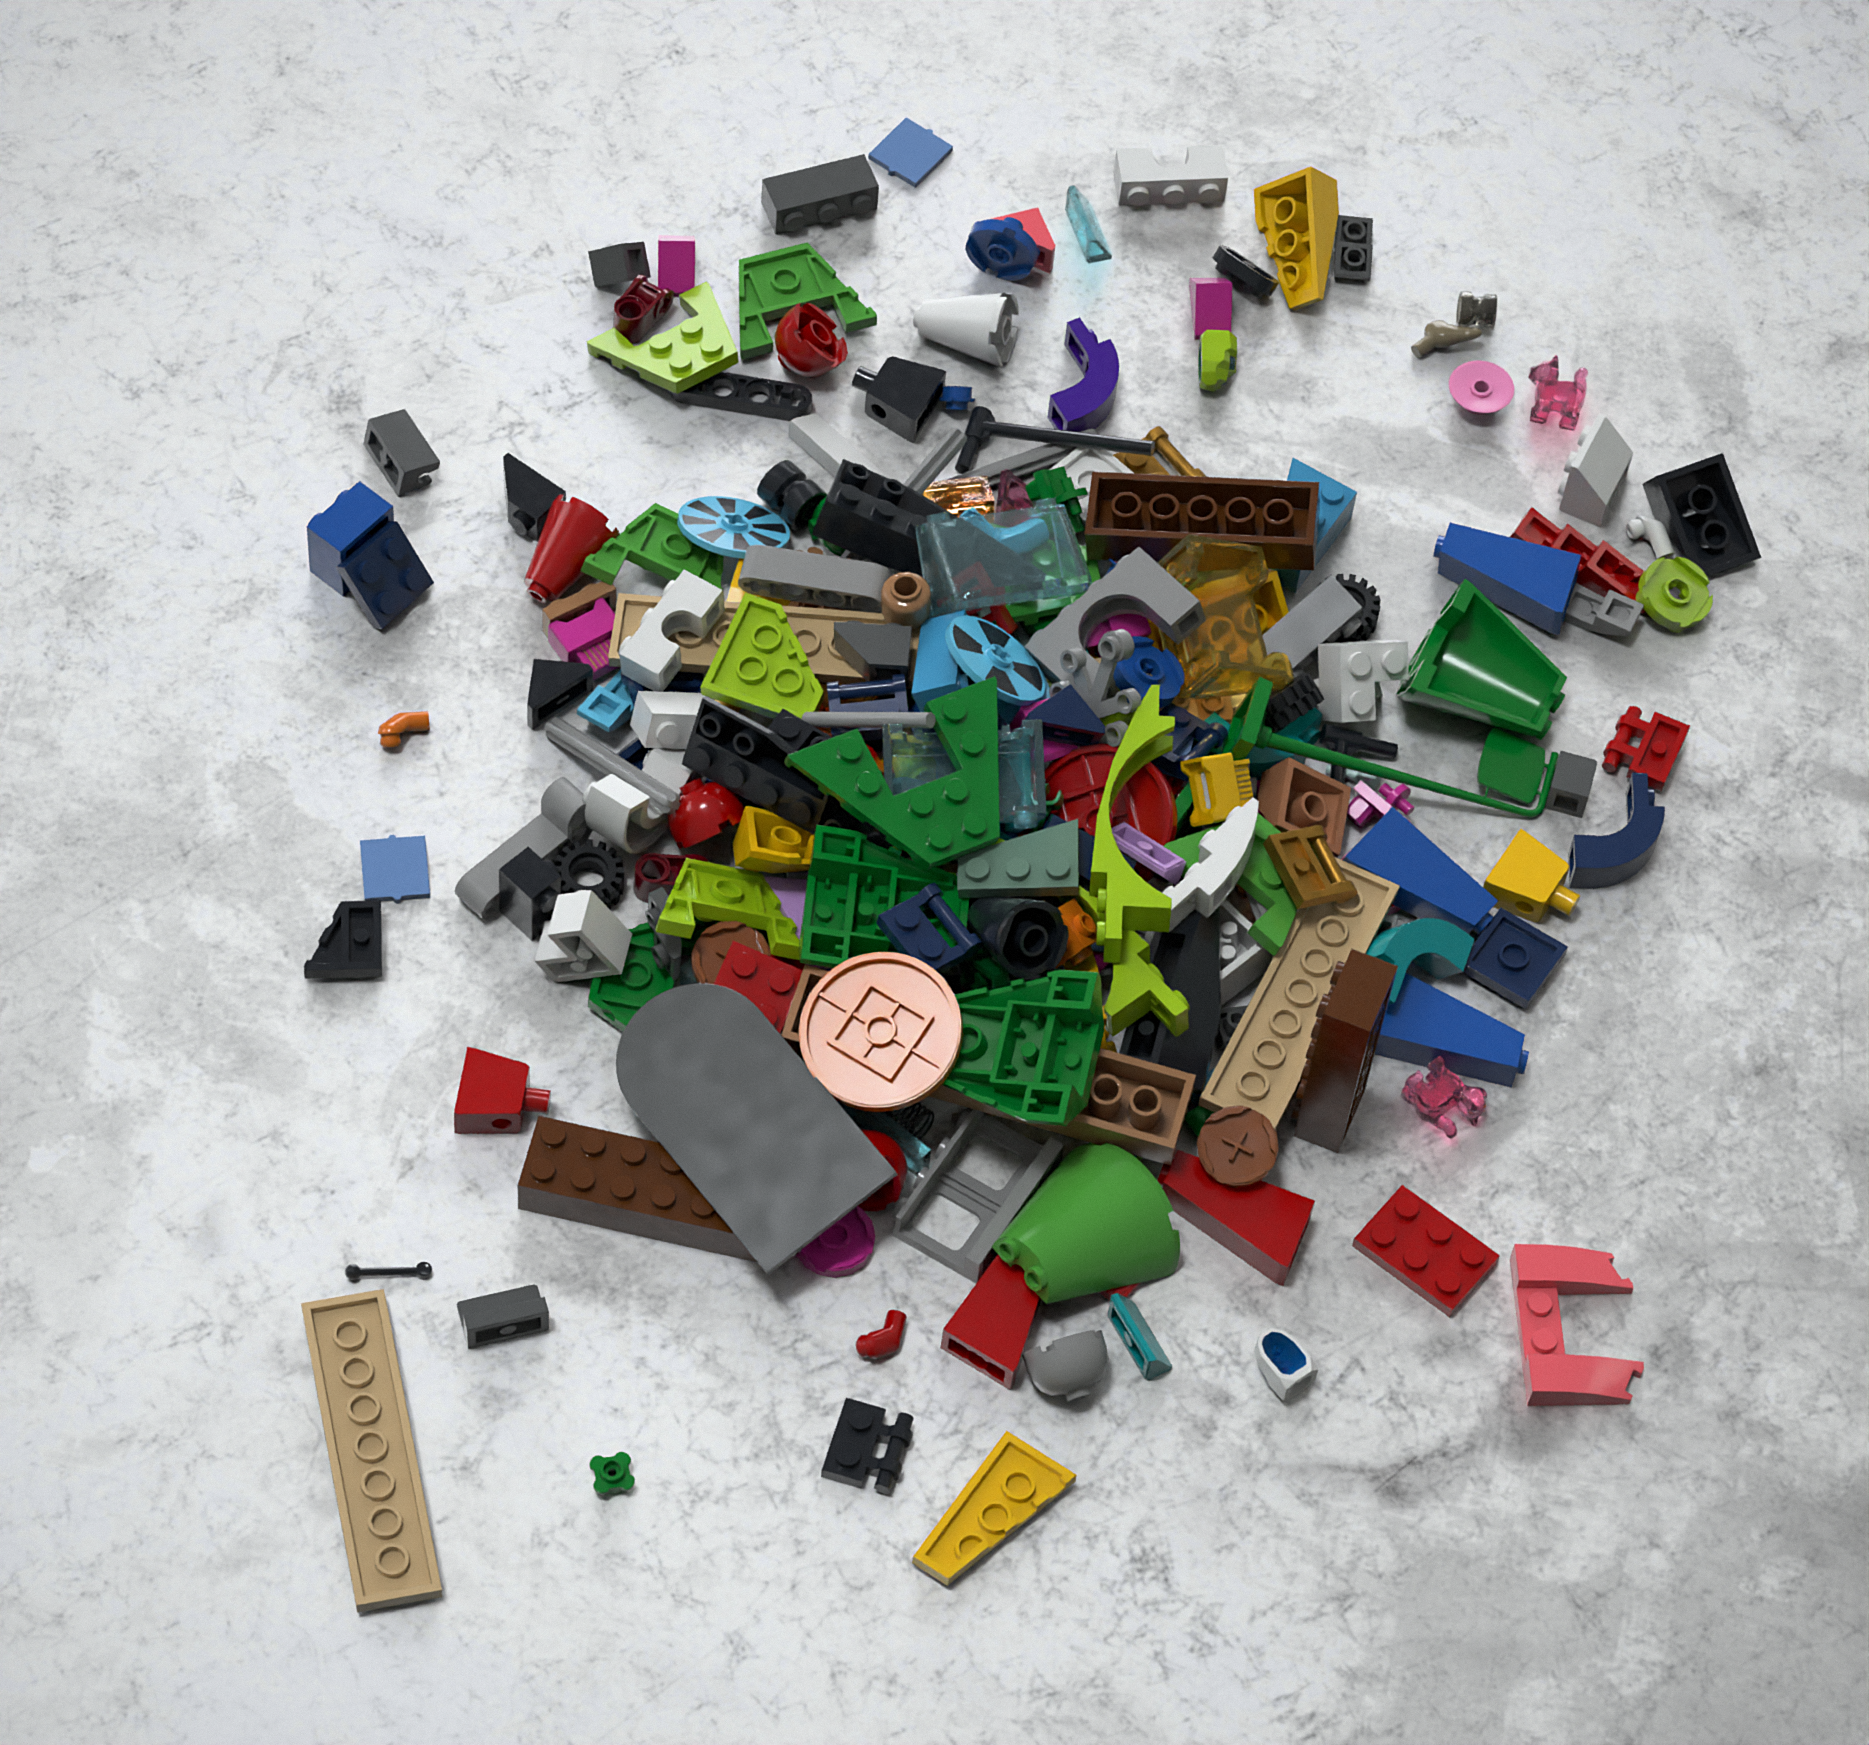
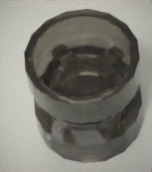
(1476, 310)

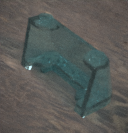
(1001, 558)
(922, 758)

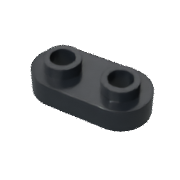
(1234, 264)

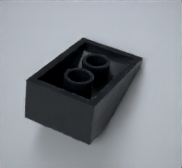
(1703, 515)

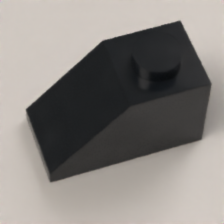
(527, 496)

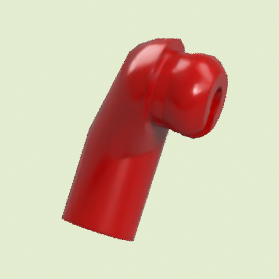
(883, 1341)

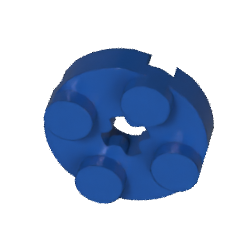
(1002, 248)
(1161, 665)

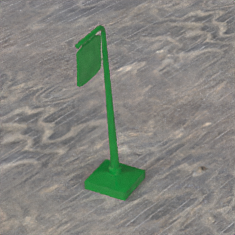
(1505, 763)

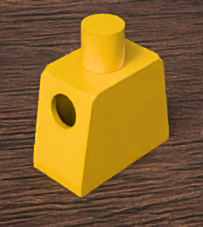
(1530, 880)

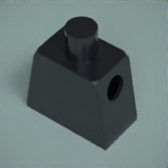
(901, 394)

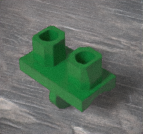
(1057, 485)

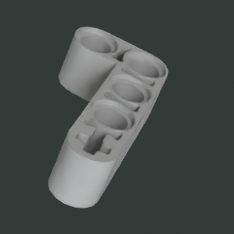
(813, 578)
(557, 826)

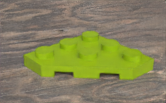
(762, 664)

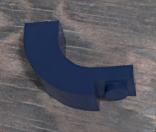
(1618, 856)

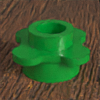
(614, 1484)

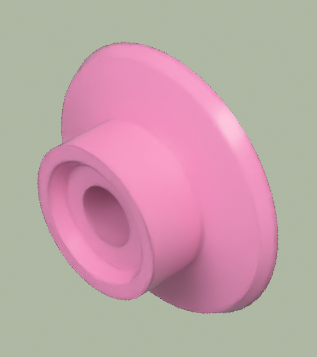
(1481, 387)

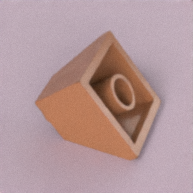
(1301, 797)

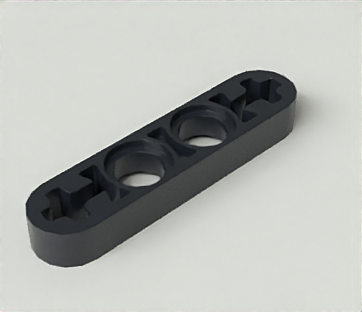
(739, 399)

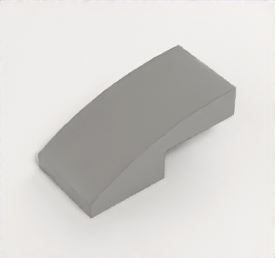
(1601, 614)

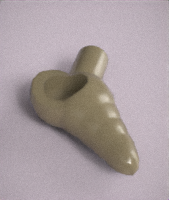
(1441, 335)

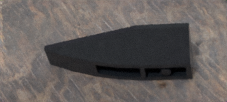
(875, 517)
(752, 764)
(1191, 964)

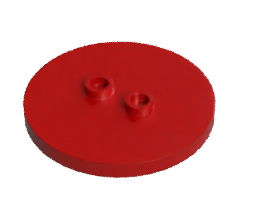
(1143, 802)

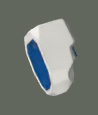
(1284, 1363)

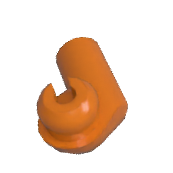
(401, 723)

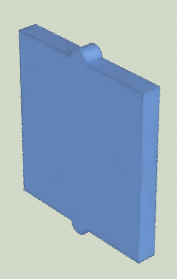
(910, 152)
(395, 868)

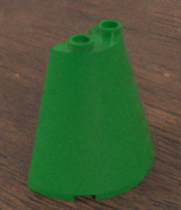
(1483, 668)

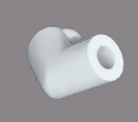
(1652, 531)

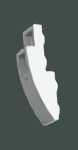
(1219, 866)

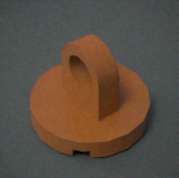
(714, 944)
(1237, 1146)

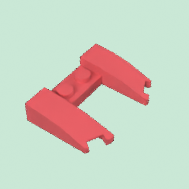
(1549, 1374)

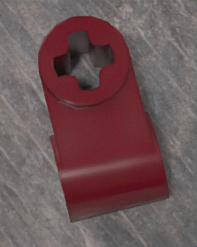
(640, 308)
(663, 867)

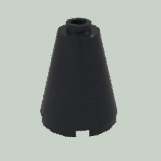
(1020, 933)

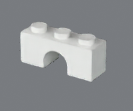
(1144, 181)
(685, 606)

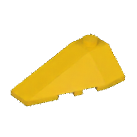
(1300, 228)
(771, 843)

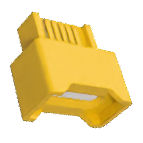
(1217, 786)

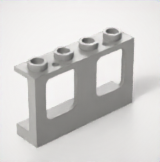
(991, 1206)

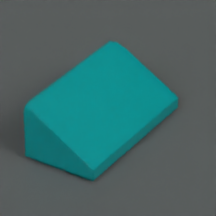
(1137, 1337)

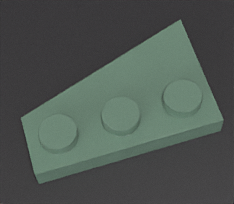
(1024, 866)

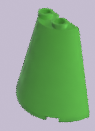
(1092, 1227)

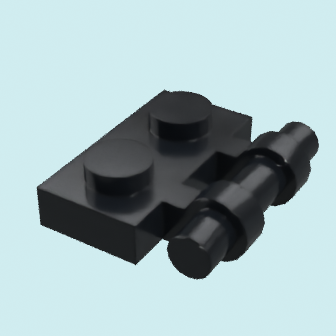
(854, 1443)

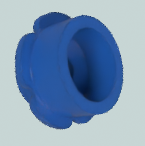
(957, 397)

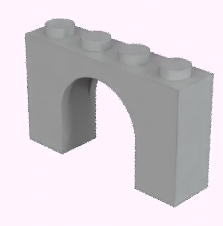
(1132, 587)

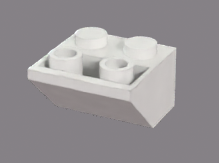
(1594, 472)

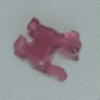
(1555, 395)
(1441, 1094)

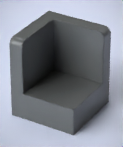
(619, 263)
(1571, 784)

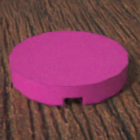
(841, 1247)

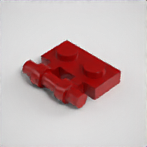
(1658, 748)

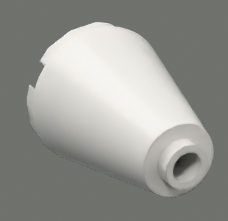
(971, 324)

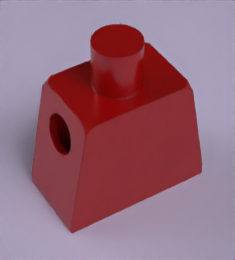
(495, 1095)

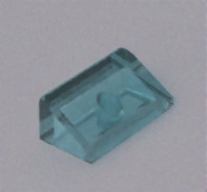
(1086, 227)

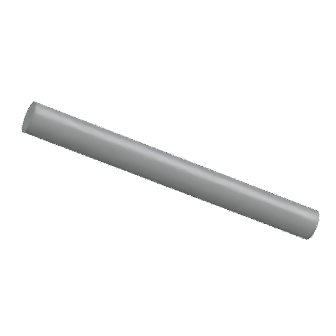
(869, 719)

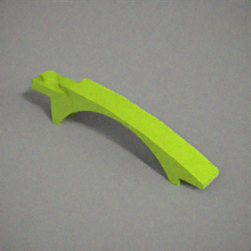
(1121, 892)
(1136, 982)

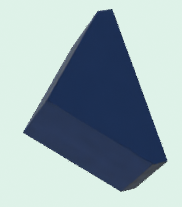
(1068, 719)

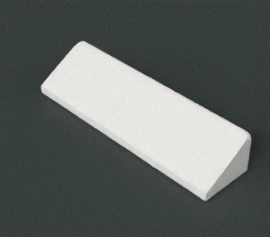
(826, 444)

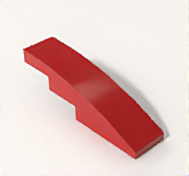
(1600, 566)

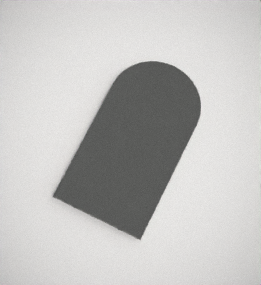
(745, 1119)

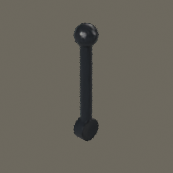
(422, 1270)

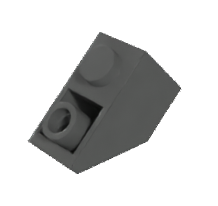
(875, 649)

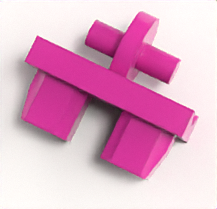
(1369, 803)

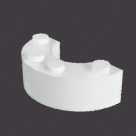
(624, 812)

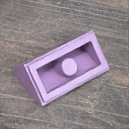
(1148, 852)

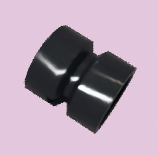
(788, 491)

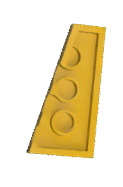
(994, 1503)

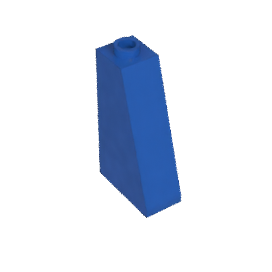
(1511, 573)
(1427, 877)
(1434, 1024)

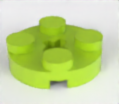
(1662, 606)

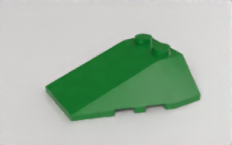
(852, 885)
(1031, 1046)

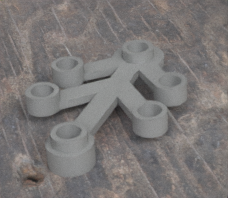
(1113, 648)

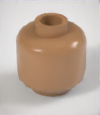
(906, 599)

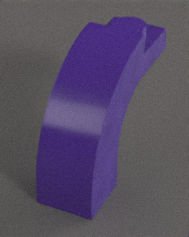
(1092, 398)

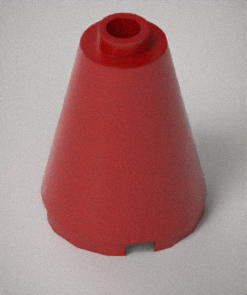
(567, 538)

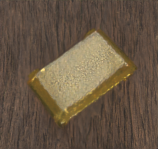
(1229, 647)

